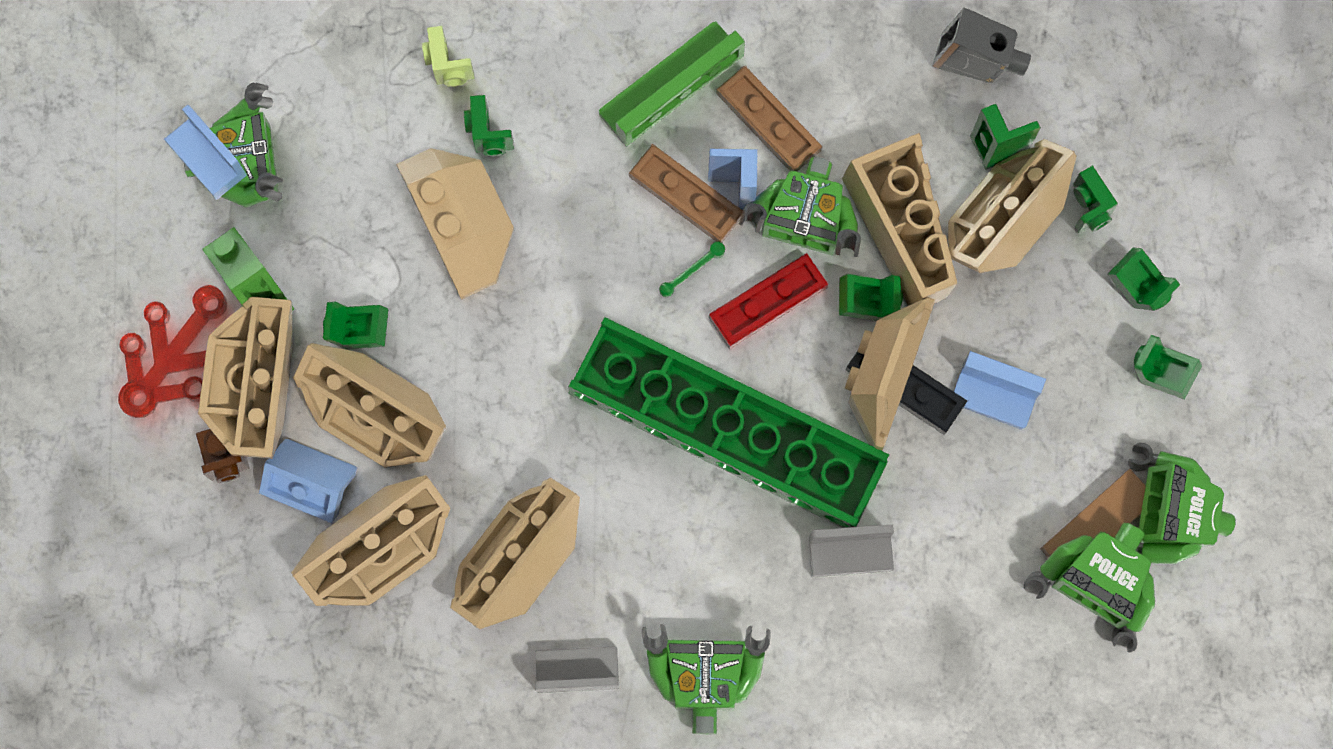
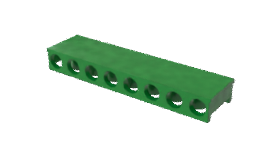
(729, 424)

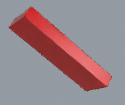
(768, 301)

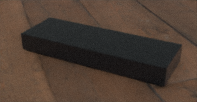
(925, 398)

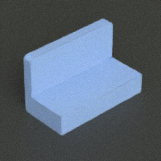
(205, 155)
(735, 166)
(998, 390)
(306, 480)

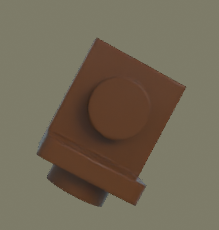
(217, 460)

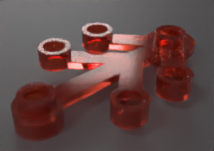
(167, 357)

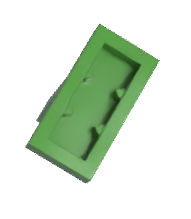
(241, 268)

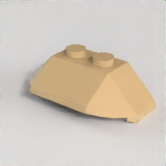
(1011, 208)
(460, 216)
(885, 369)
(249, 377)
(369, 406)
(374, 545)
(517, 555)

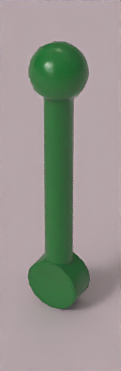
(716, 251)

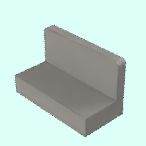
(851, 550)
(576, 669)

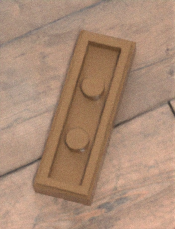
(769, 119)
(686, 194)
(1116, 505)

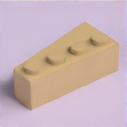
(903, 218)

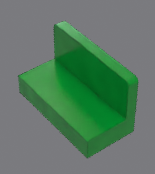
(994, 139)

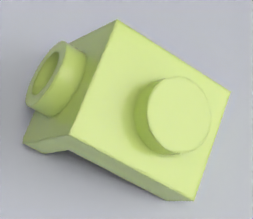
(446, 72)

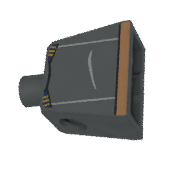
(979, 48)

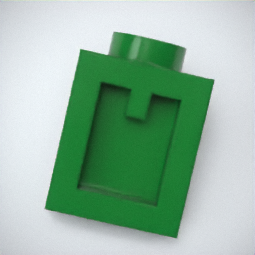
(1093, 194)

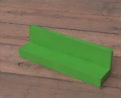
(672, 82)

